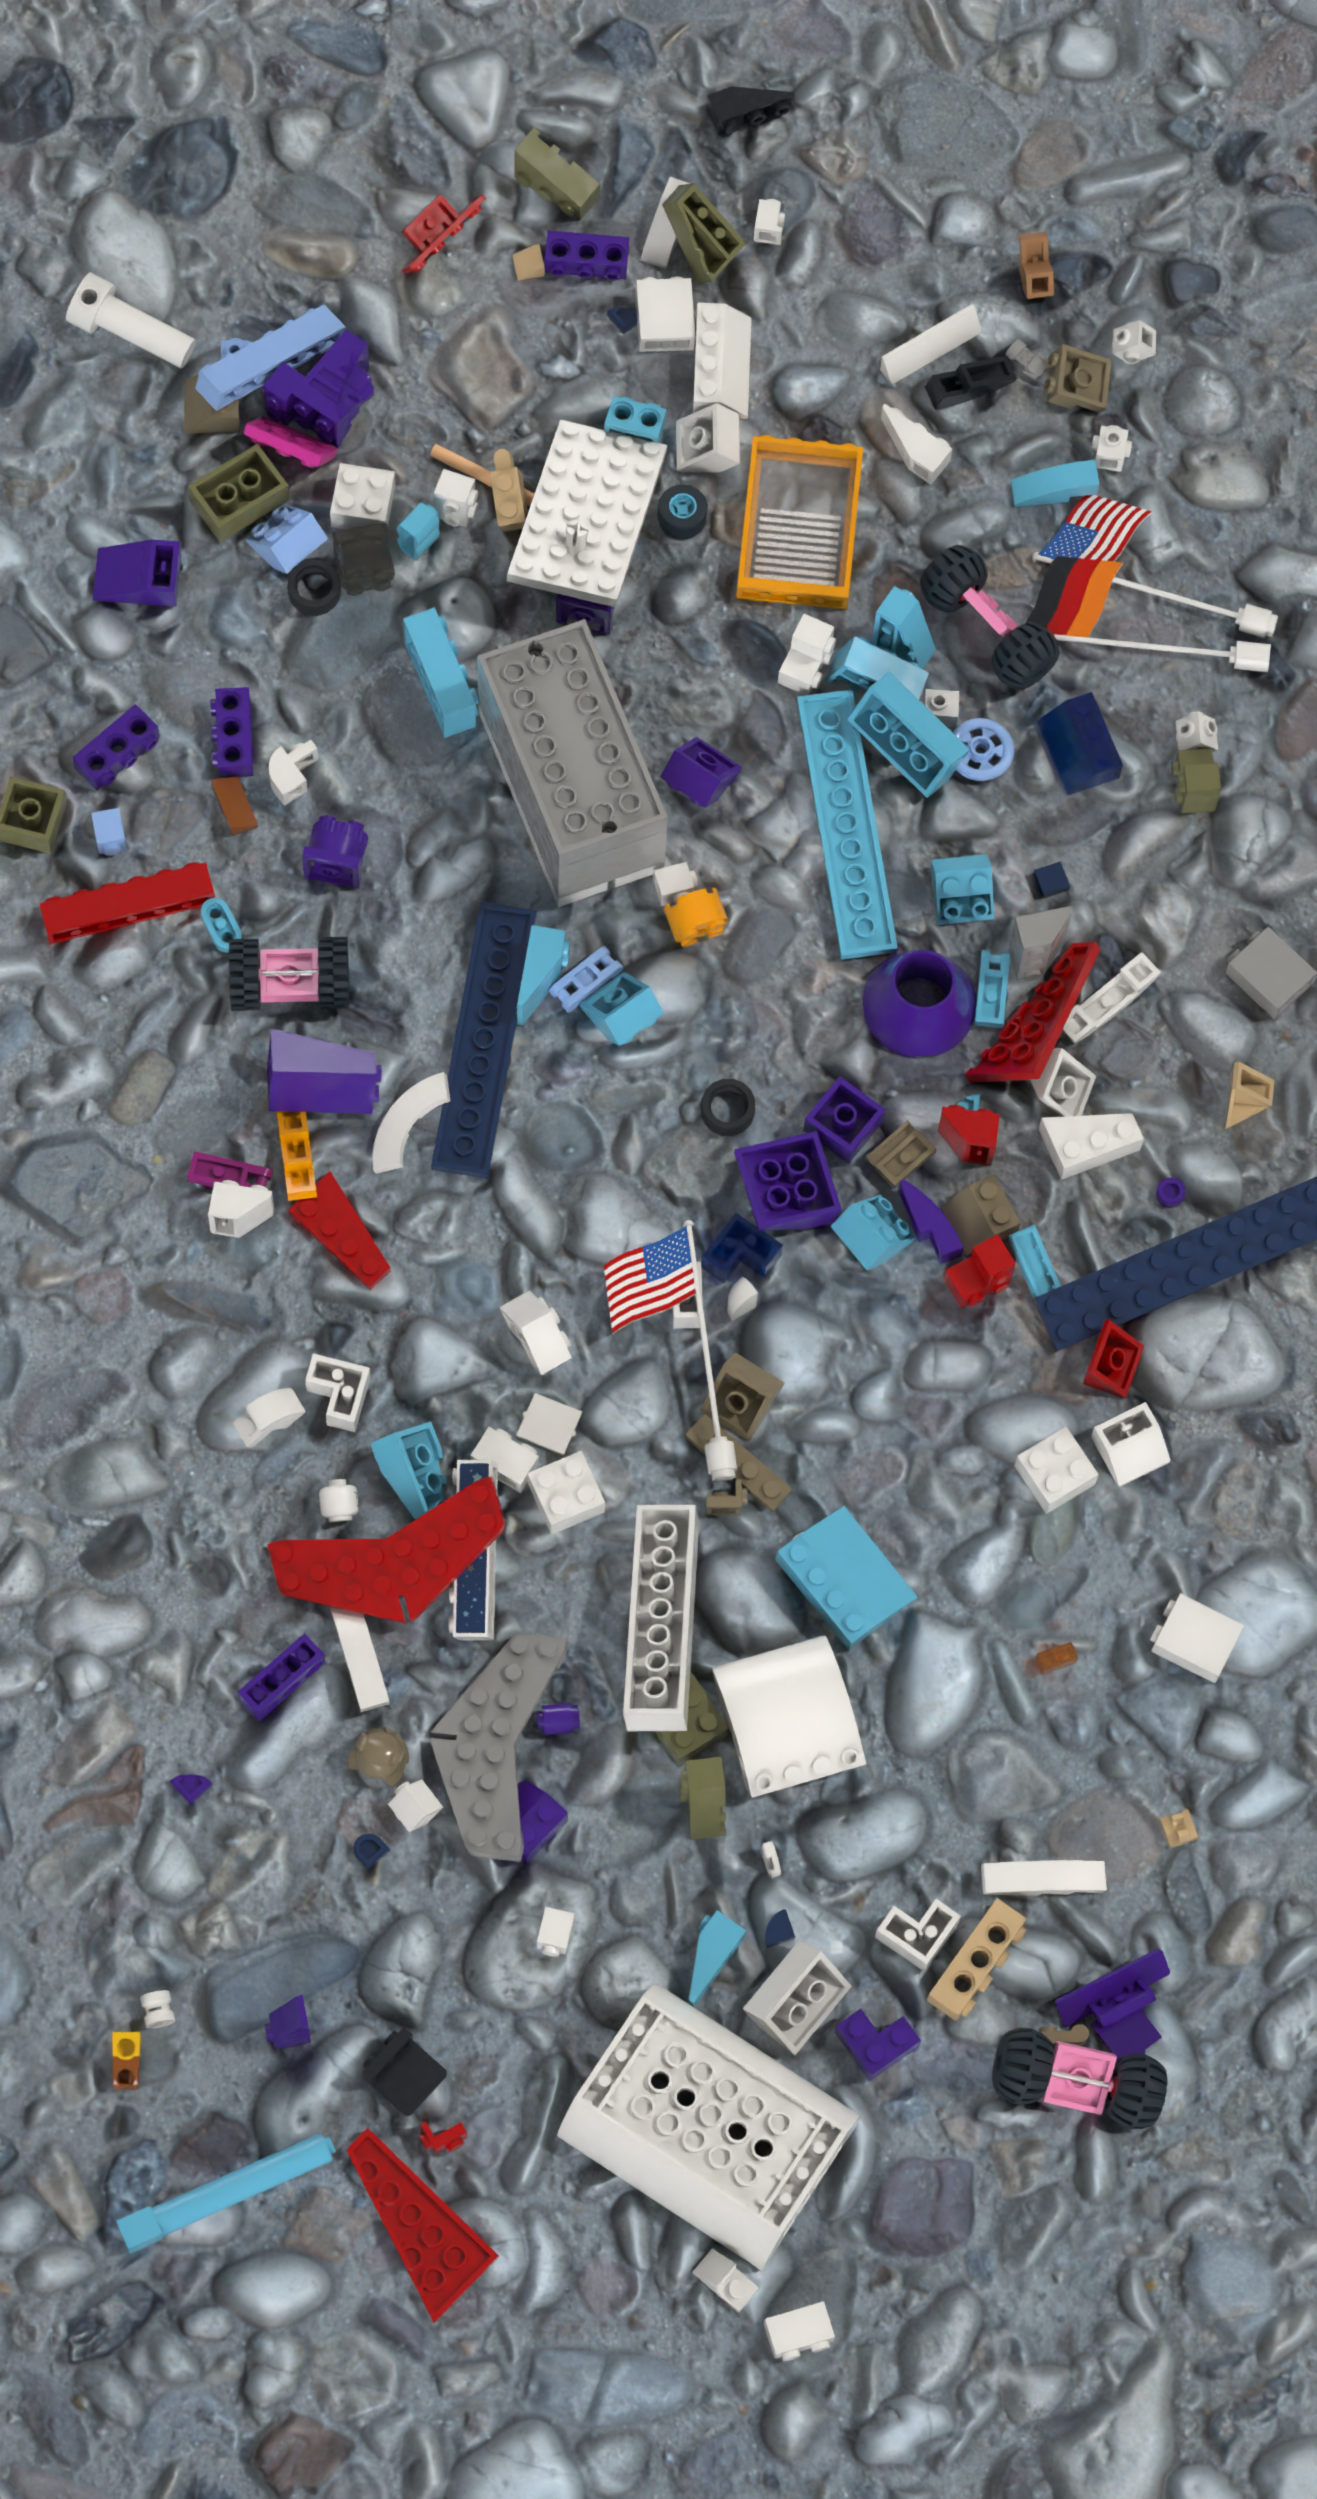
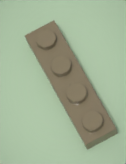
(755, 1476)

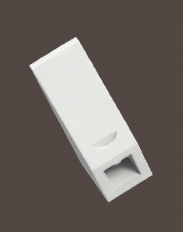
(919, 449)

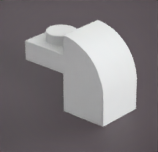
(285, 770)
(268, 1413)

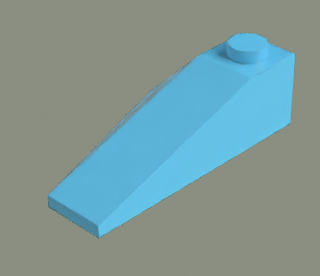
(412, 1467)

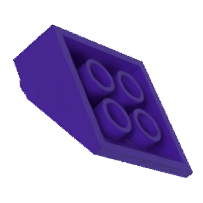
(789, 1183)

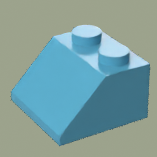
(622, 1008)

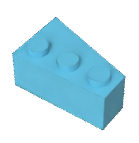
(903, 628)
(864, 664)

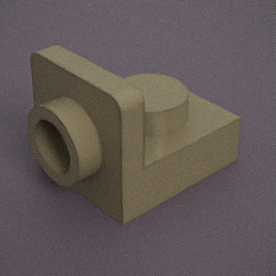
(722, 1504)

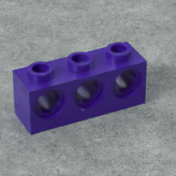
(580, 244)
(236, 719)
(117, 734)
(281, 1677)

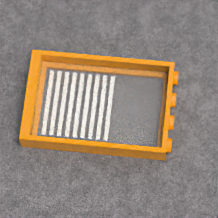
(799, 522)

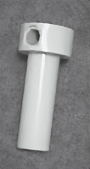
(126, 321)

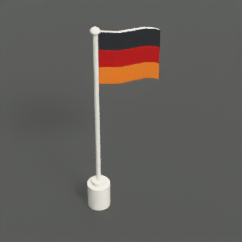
(1075, 598)

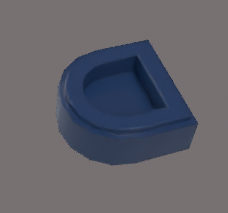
(369, 1850)

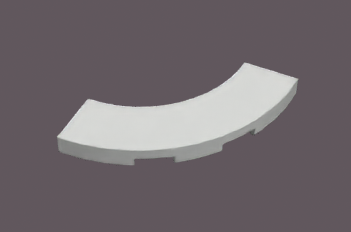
(399, 1119)

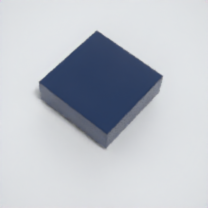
(1051, 879)

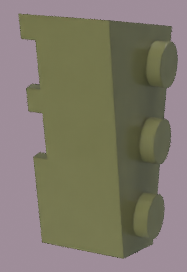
(701, 232)
(704, 1793)

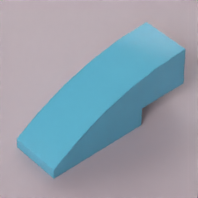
(1056, 484)

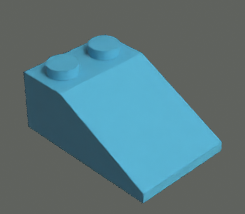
(542, 968)

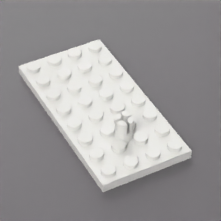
(587, 513)

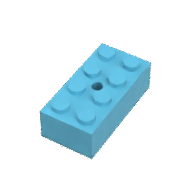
(440, 673)
(908, 734)

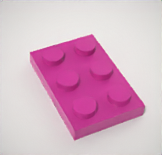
(290, 442)

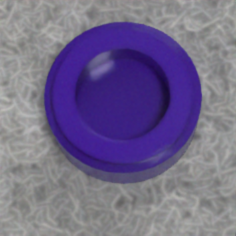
(1170, 1192)

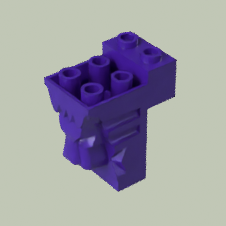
(327, 395)

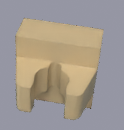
(1178, 1828)

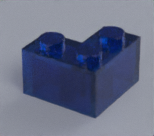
(741, 1243)

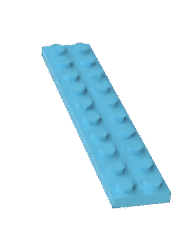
(846, 825)

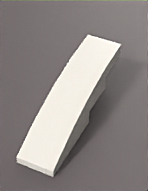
(360, 1659)
(1043, 1877)

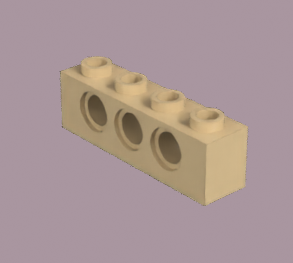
(998, 1918)

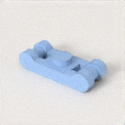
(585, 978)

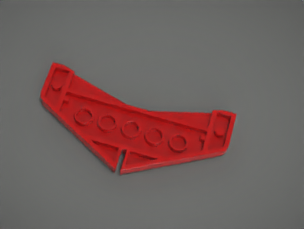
(410, 1564)

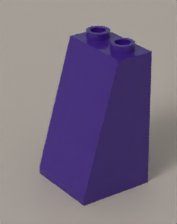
(320, 1076)

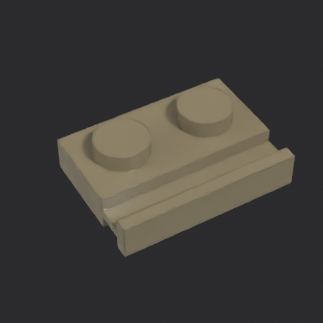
(900, 1154)

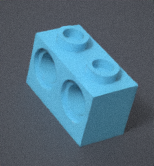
(637, 415)

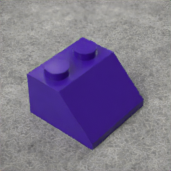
(700, 772)
(539, 1818)

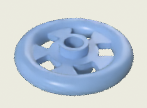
(1004, 751)

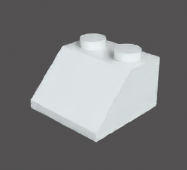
(708, 440)

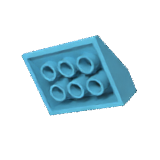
(845, 1577)

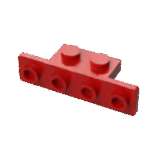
(433, 226)

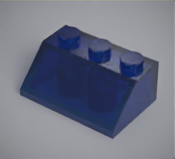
(1080, 744)

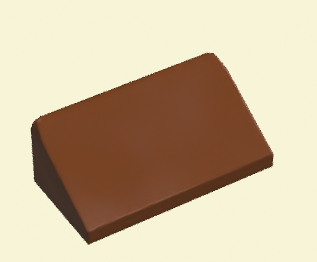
(234, 805)

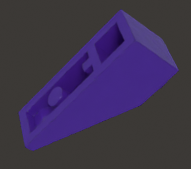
(288, 2024)

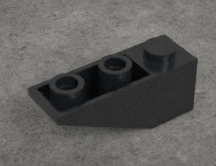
(744, 106)

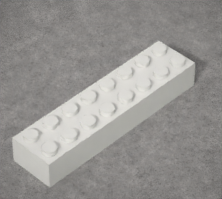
(661, 1618)

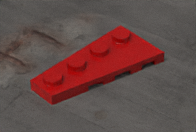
(341, 1231)

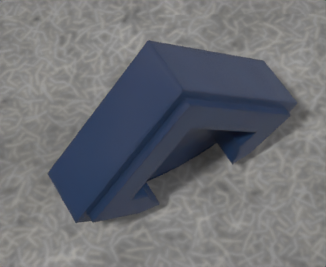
(623, 318)
(779, 1929)

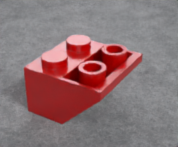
(970, 1133)

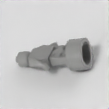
(1034, 365)

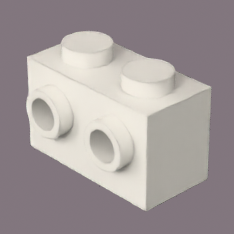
(455, 498)

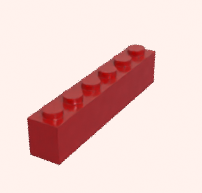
(126, 902)

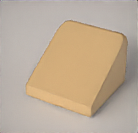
(529, 263)

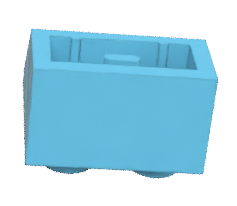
(962, 889)
(873, 1231)

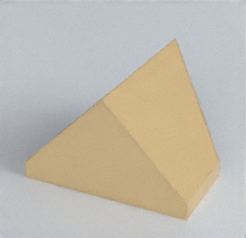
(1247, 1093)

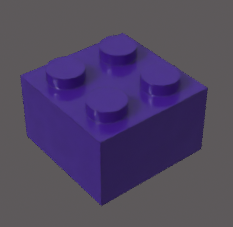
(844, 1119)

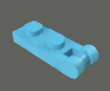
(992, 989)

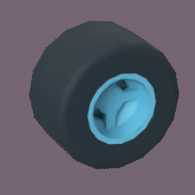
(676, 503)

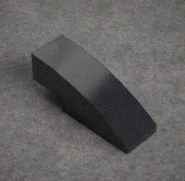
(969, 381)

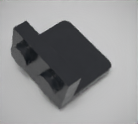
(403, 2072)

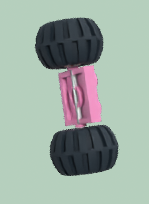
(958, 578)
(1079, 2078)

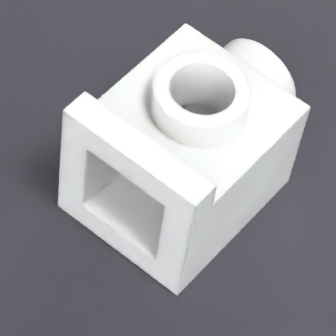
(769, 222)

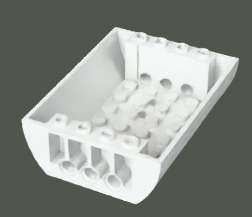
(686, 2152)

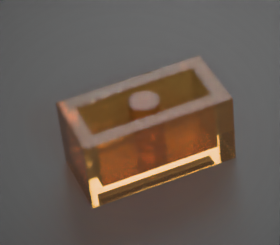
(1056, 1658)

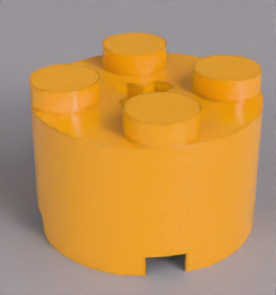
(696, 916)

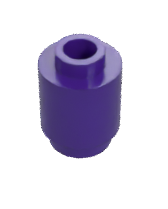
(558, 1718)

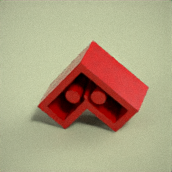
(985, 1271)

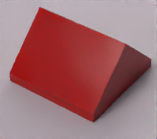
(1113, 1361)

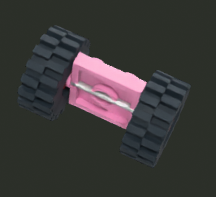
(288, 974)

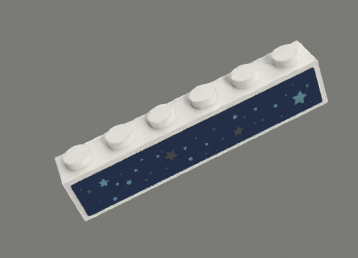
(475, 1587)

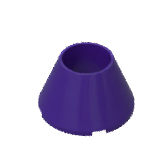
(912, 1028)

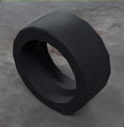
(308, 568)
(728, 1086)

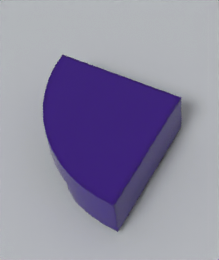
(191, 1786)

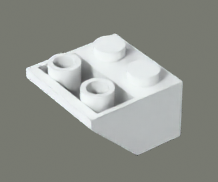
(238, 1208)
(1131, 1444)

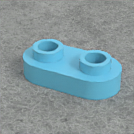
(222, 926)

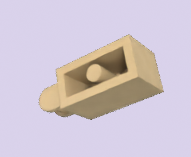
(508, 492)

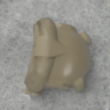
(380, 1755)

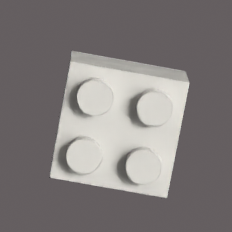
(361, 497)
(1056, 1470)
(566, 1492)

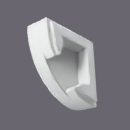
(770, 1859)

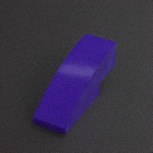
(930, 1223)

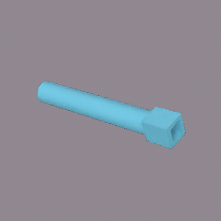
(153, 2223)

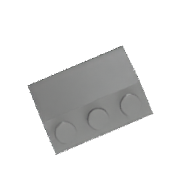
(1037, 941)

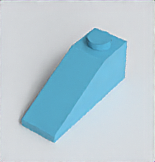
(715, 1947)

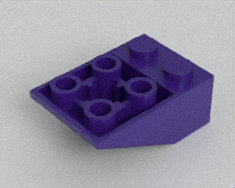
(139, 573)

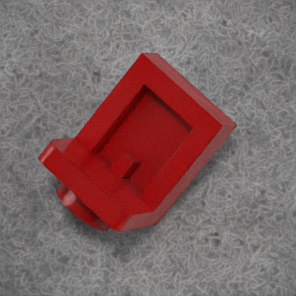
(450, 2139)

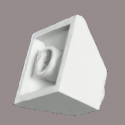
(1064, 1084)

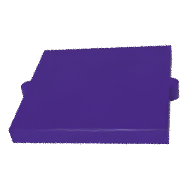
(1128, 2035)

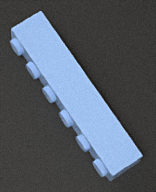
(258, 360)

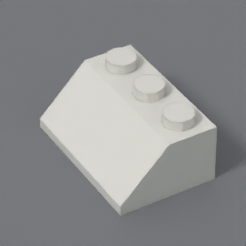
(797, 1997)

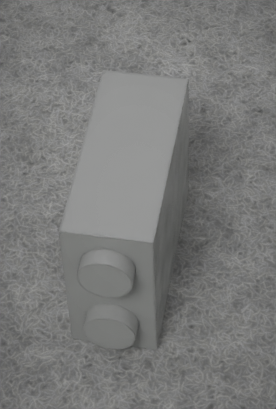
(1270, 972)

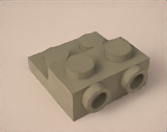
(1078, 379)

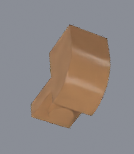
(1034, 265)

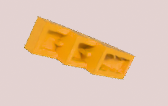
(296, 1155)

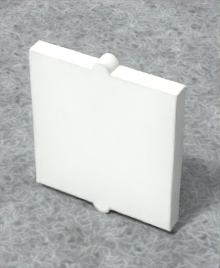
(549, 1424)

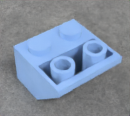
(286, 537)

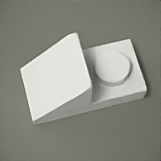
(725, 2280)

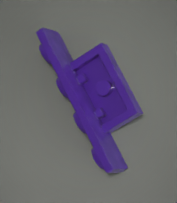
(1116, 1992)

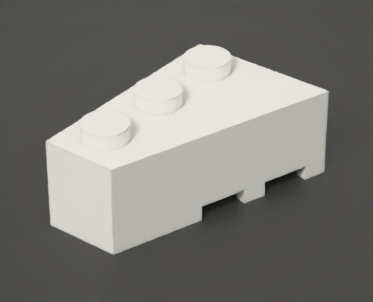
(1089, 1140)

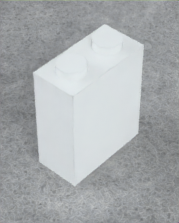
(665, 314)
(1196, 1637)

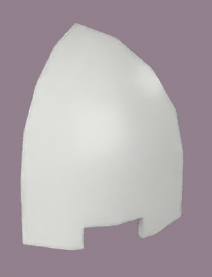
(741, 1298)

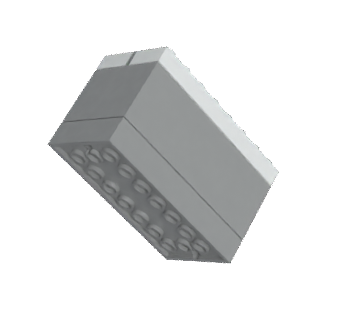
(571, 762)

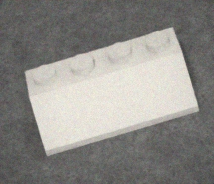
(722, 358)

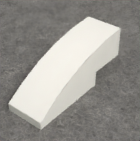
(661, 236)

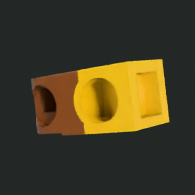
(126, 2059)

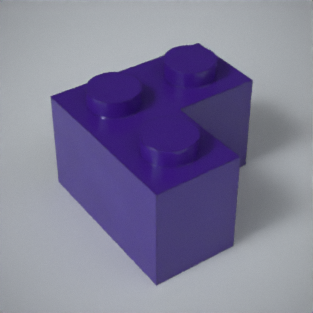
(874, 2050)

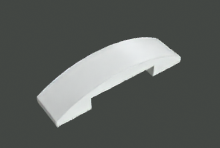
(1110, 998)

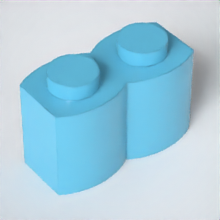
(418, 530)

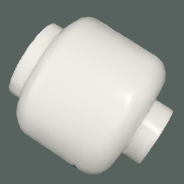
(338, 1501)

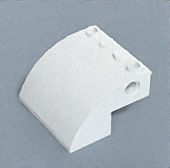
(789, 1716)

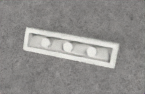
(930, 344)

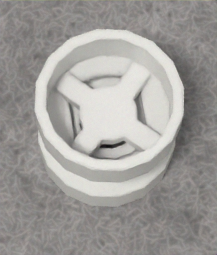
(157, 2009)

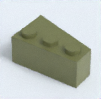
(553, 177)

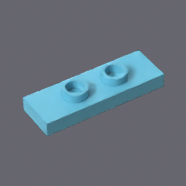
(1033, 1261)

